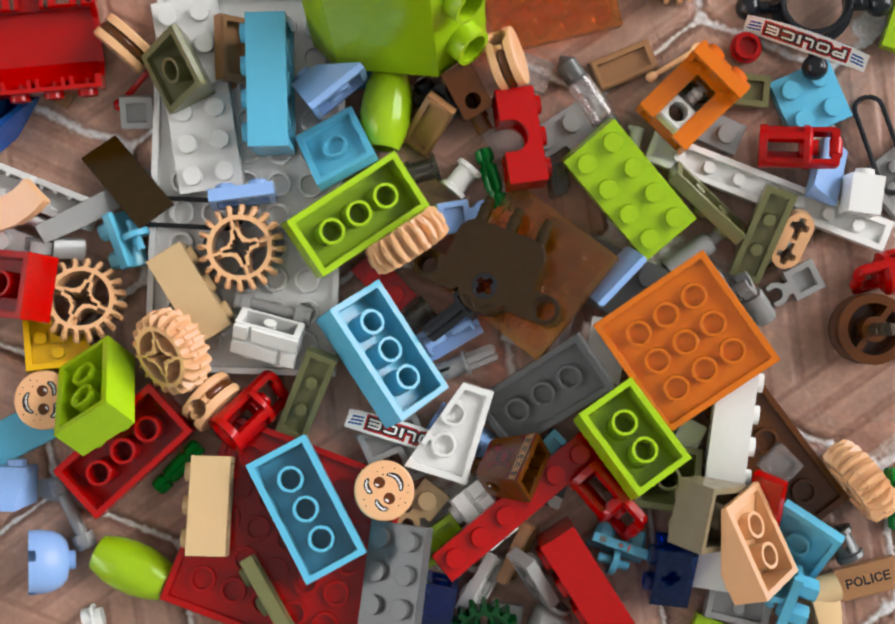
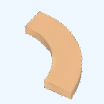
(21, 205)

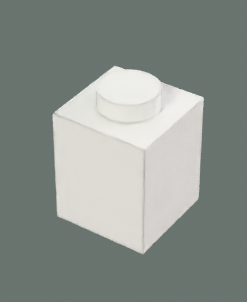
(862, 193)

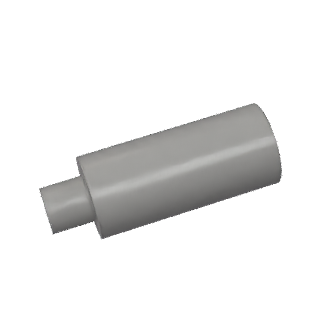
(699, 243)

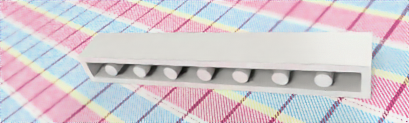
(727, 458)

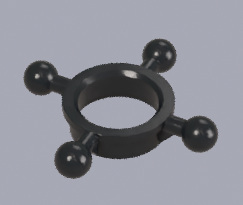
(813, 66)

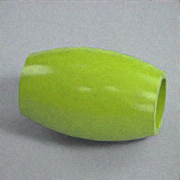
(386, 110)
(130, 567)

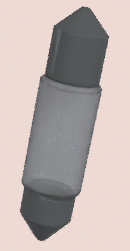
(585, 91)

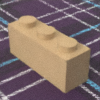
(191, 289)
(208, 506)

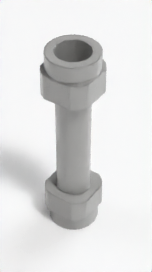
(248, 300)
(83, 538)

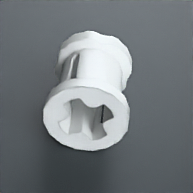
(461, 178)

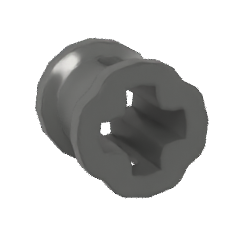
(852, 551)

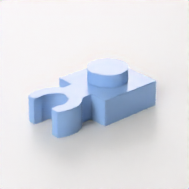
(458, 212)

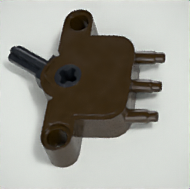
(494, 255)

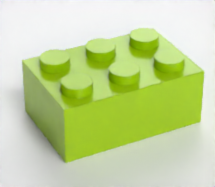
(95, 396)
(631, 439)

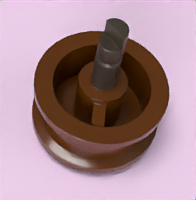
(864, 329)

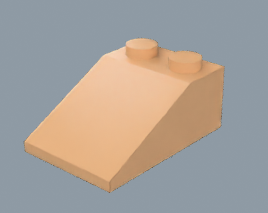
(753, 549)

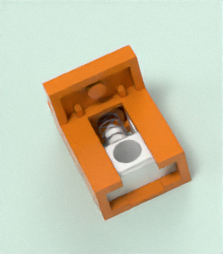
(713, 77)

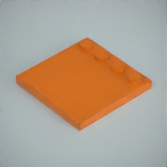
(686, 341)

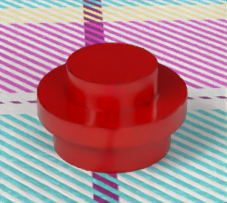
(745, 48)

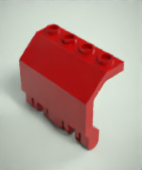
(50, 50)

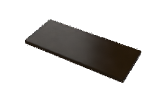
(127, 182)

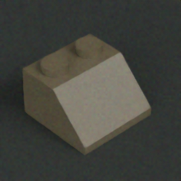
(697, 512)

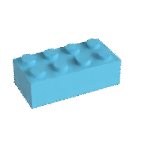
(269, 78)
(382, 354)
(306, 509)

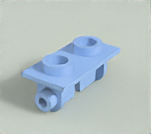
(457, 336)

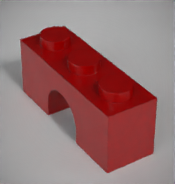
(519, 111)

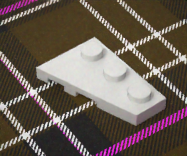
(455, 435)

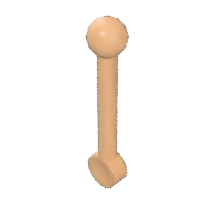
(652, 76)

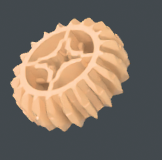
(407, 241)
(246, 262)
(88, 286)
(171, 350)
(861, 480)

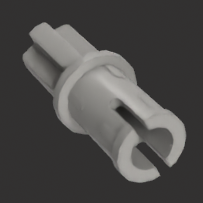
(467, 362)

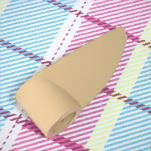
(828, 603)

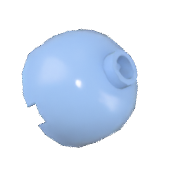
(48, 561)

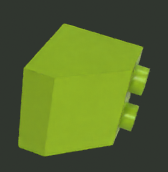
(398, 34)

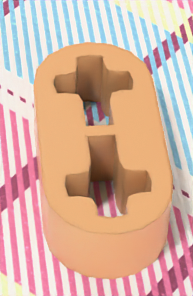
(798, 242)

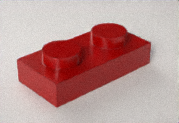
(394, 285)

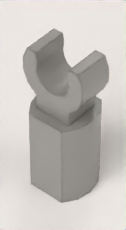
(61, 247)
(754, 300)

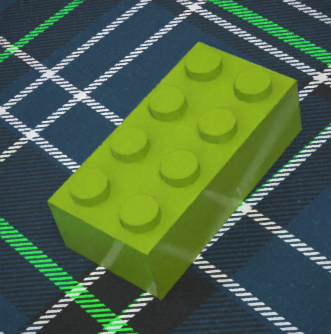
(628, 188)
(355, 215)

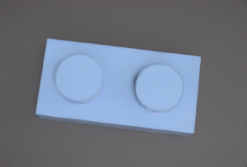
(256, 192)

